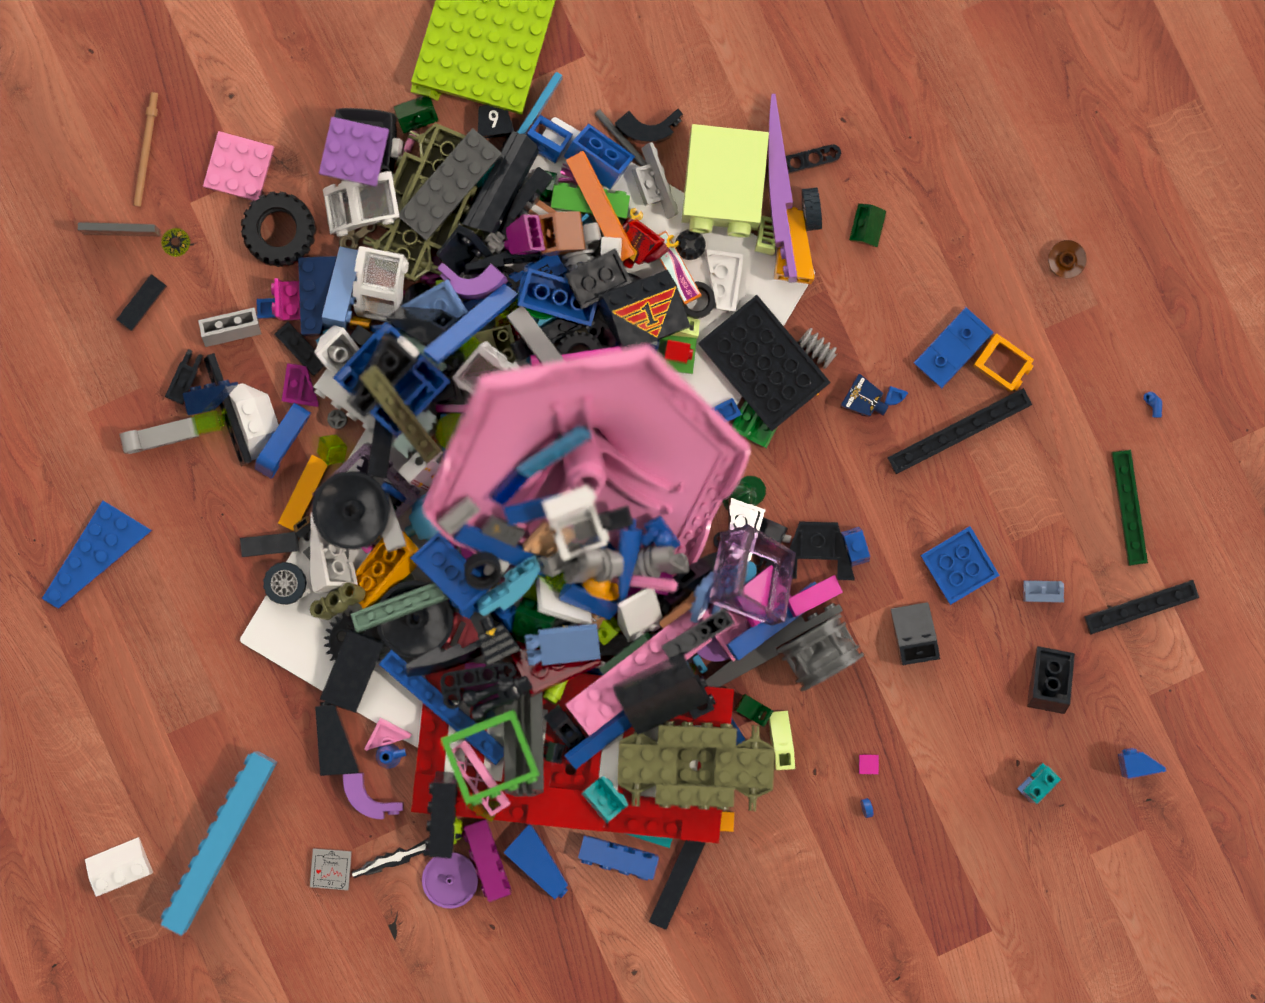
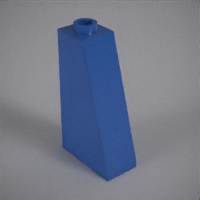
(536, 861)

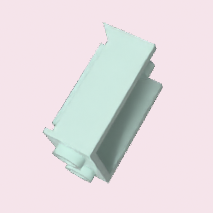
(428, 421)

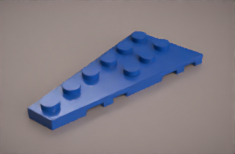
(99, 546)

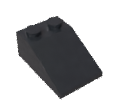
(1051, 680)

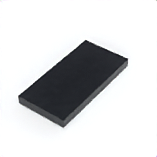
(351, 670)

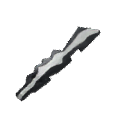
(394, 859)

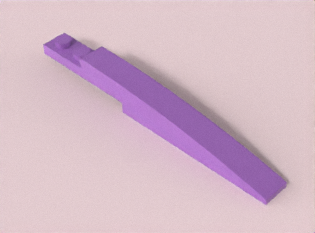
(780, 192)

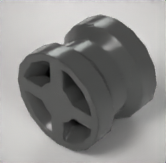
(335, 421)

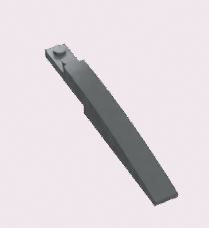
(767, 649)

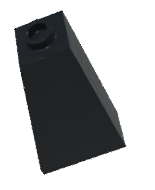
(334, 746)

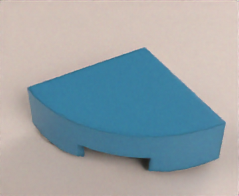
(699, 663)

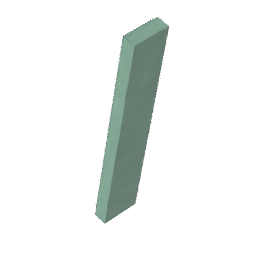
(397, 607)

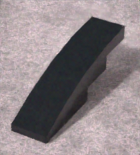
(380, 451)
(438, 661)

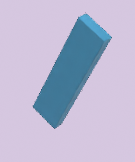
(541, 103)
(554, 451)

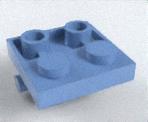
(702, 596)

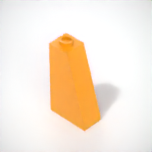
(801, 250)

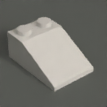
(639, 614)

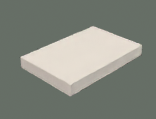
(550, 604)

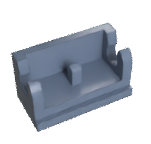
(1043, 591)

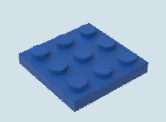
(959, 565)

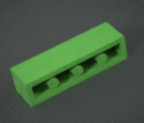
(572, 199)

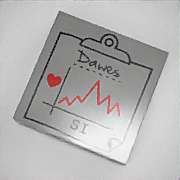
(330, 869)

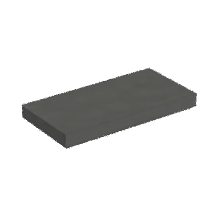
(119, 229)

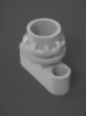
(578, 258)
(654, 560)
(597, 563)

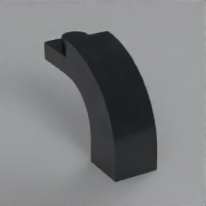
(644, 134)

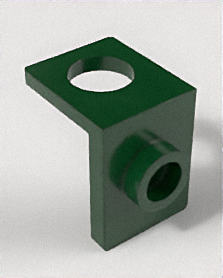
(753, 710)

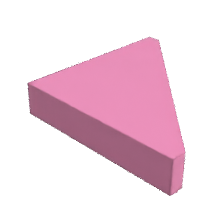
(385, 734)

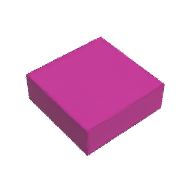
(868, 764)

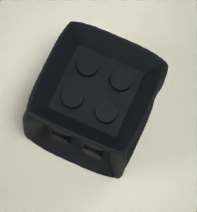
(374, 118)

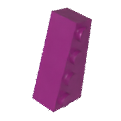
(487, 859)

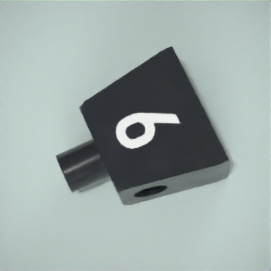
(493, 122)

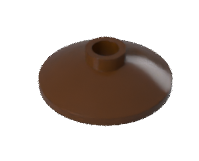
(1068, 249)

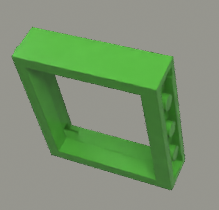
(510, 785)

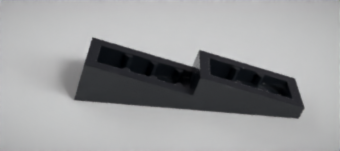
(498, 262)

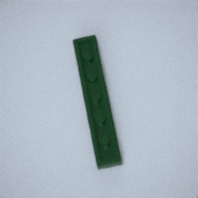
(1129, 507)

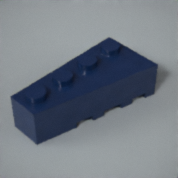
(314, 283)

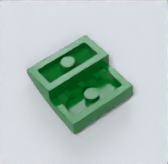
(752, 427)

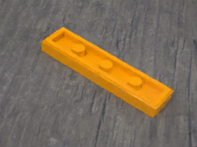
(303, 492)

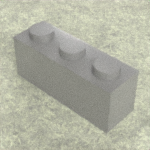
(229, 327)

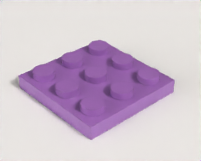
(354, 151)

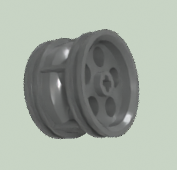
(821, 652)

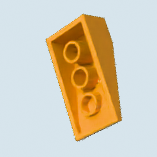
(384, 570)

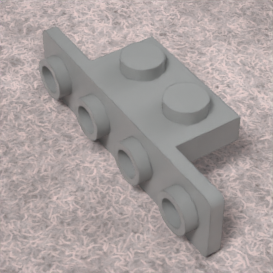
(653, 183)

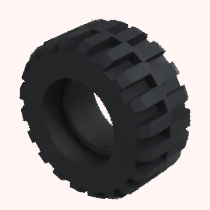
(278, 203)

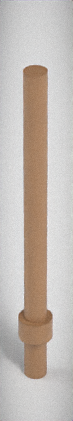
(151, 113)

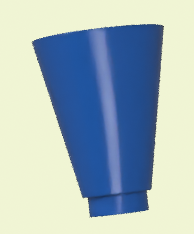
(394, 753)

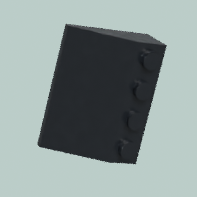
(659, 693)

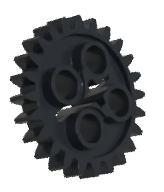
(342, 625)

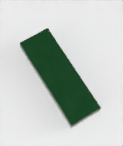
(625, 653)

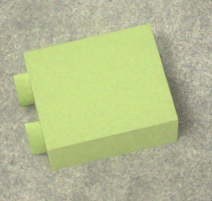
(724, 179)

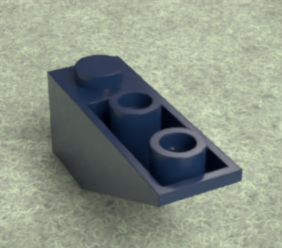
(207, 399)

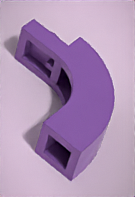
(477, 287)
(361, 801)

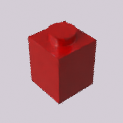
(678, 352)

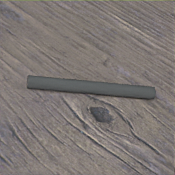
(619, 136)

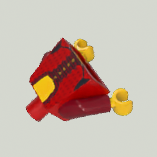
(644, 241)

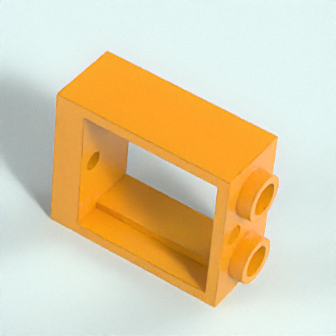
(979, 363)

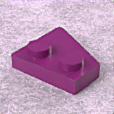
(298, 386)

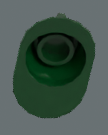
(748, 490)

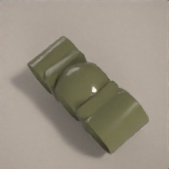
(344, 597)

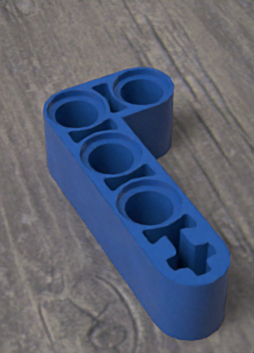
(281, 440)

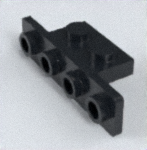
(526, 198)

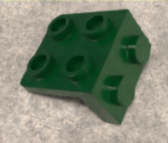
(529, 620)

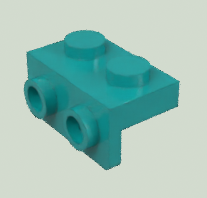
(605, 798)

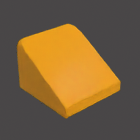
(363, 322)

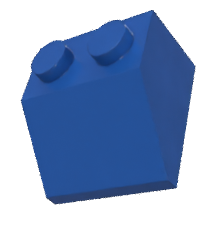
(1136, 764)

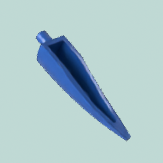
(629, 549)

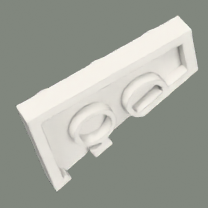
(725, 277)

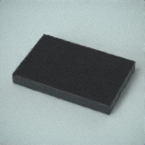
(597, 278)

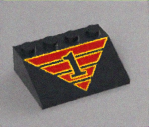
(644, 311)

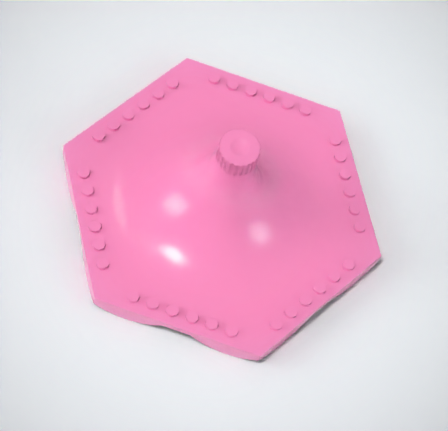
(648, 446)

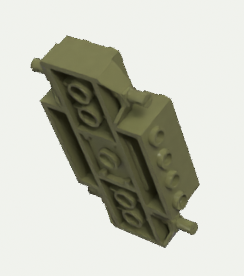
(410, 176)
(723, 768)

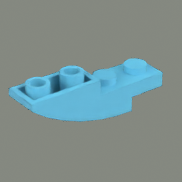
(513, 588)

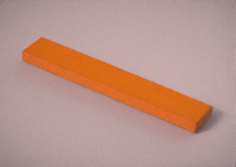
(599, 202)

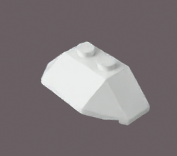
(254, 417)

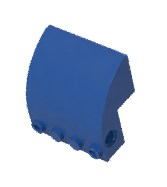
(415, 388)

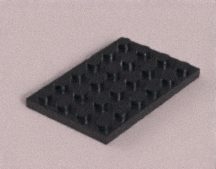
(764, 363)

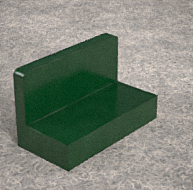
(416, 114)
(867, 224)

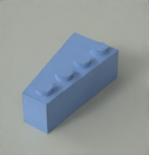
(340, 293)

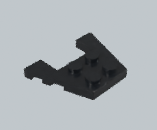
(821, 542)

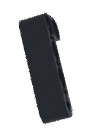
(478, 680)

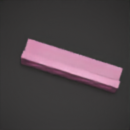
(484, 773)

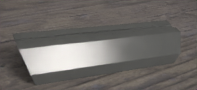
(530, 715)

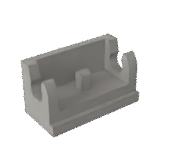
(554, 564)

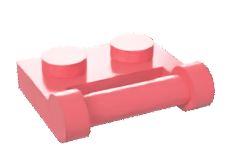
(468, 634)

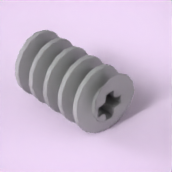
(817, 348)

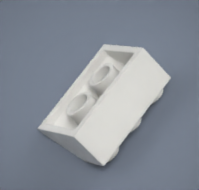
(118, 866)

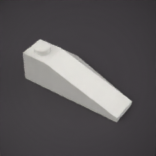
(335, 348)
(328, 564)

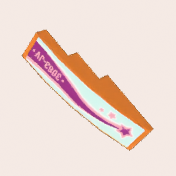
(674, 264)

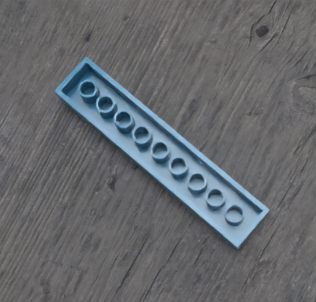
(219, 842)

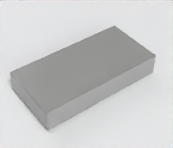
(458, 515)

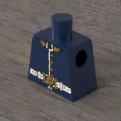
(864, 398)

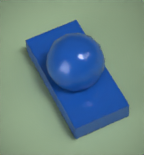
(665, 534)

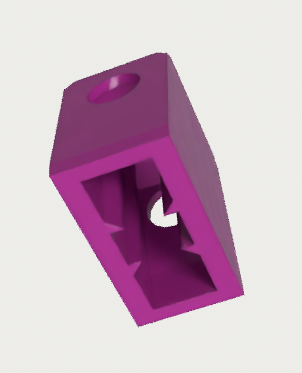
(524, 236)

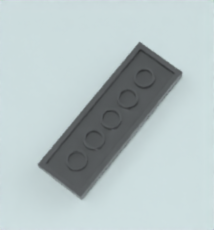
(449, 184)

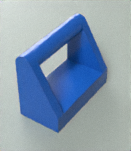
(545, 146)

